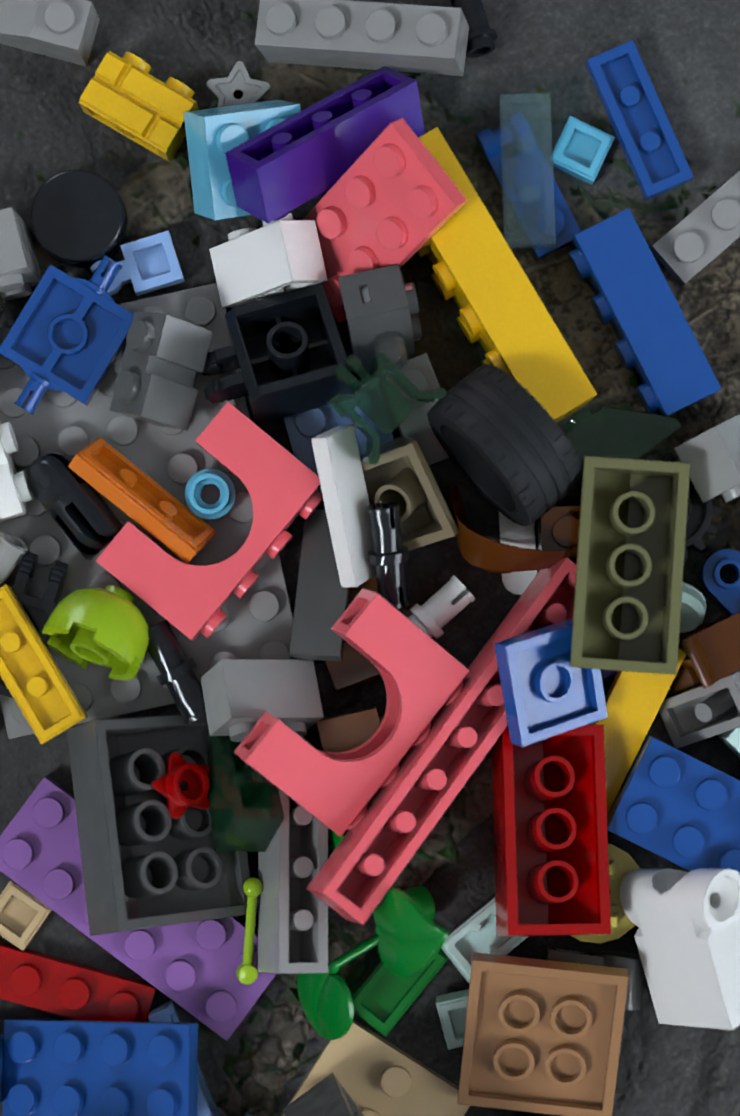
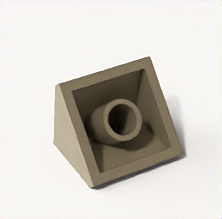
(407, 479)

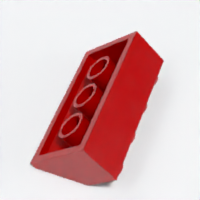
(551, 835)

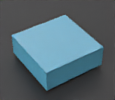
(581, 150)

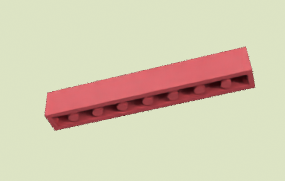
(437, 768)

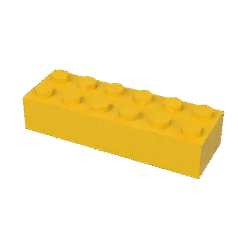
(499, 300)

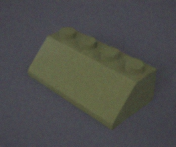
(630, 565)

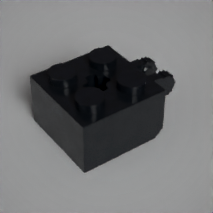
(283, 355)

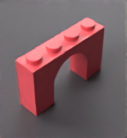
(195, 594)
(417, 684)

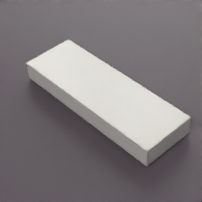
(345, 502)

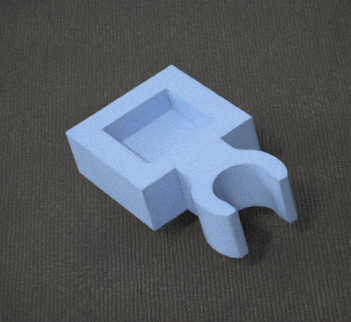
(148, 265)

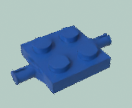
(68, 335)

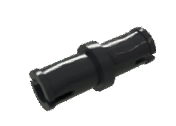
(388, 553)
(176, 672)

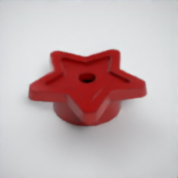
(196, 785)

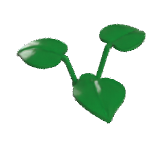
(405, 944)

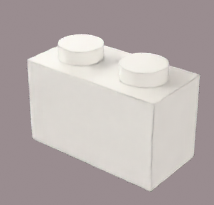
(268, 261)

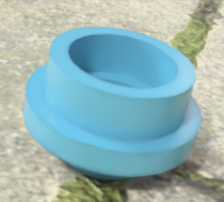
(194, 490)

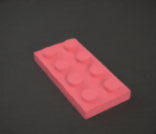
(382, 208)

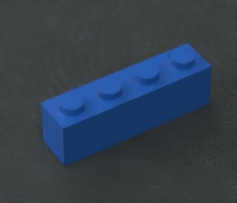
(643, 315)

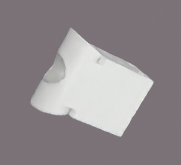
(688, 942)

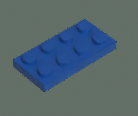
(99, 1068)

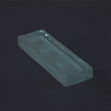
(527, 170)

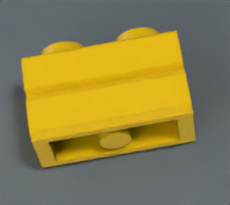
(139, 104)

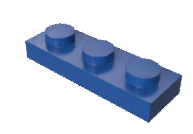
(639, 120)

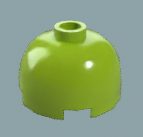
(100, 629)

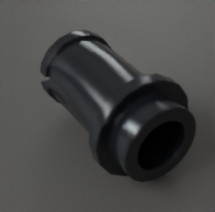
(480, 35)

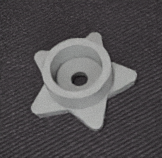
(238, 79)

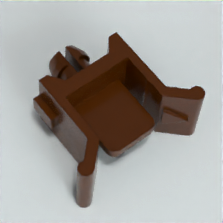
(711, 653)

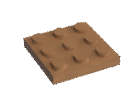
(542, 1035)

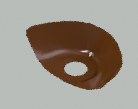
(491, 554)

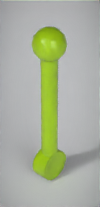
(246, 971)

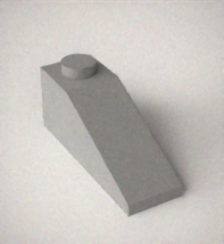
(50, 27)

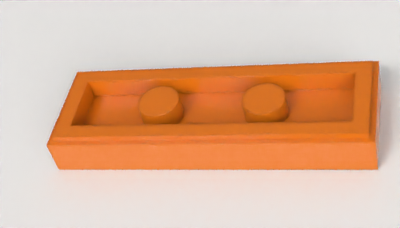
(142, 499)

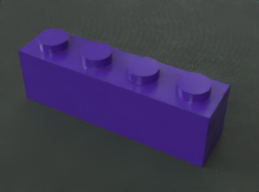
(319, 144)

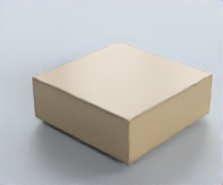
(20, 915)

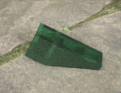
(242, 801)

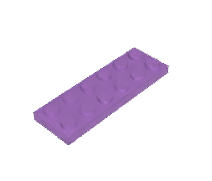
(184, 961)

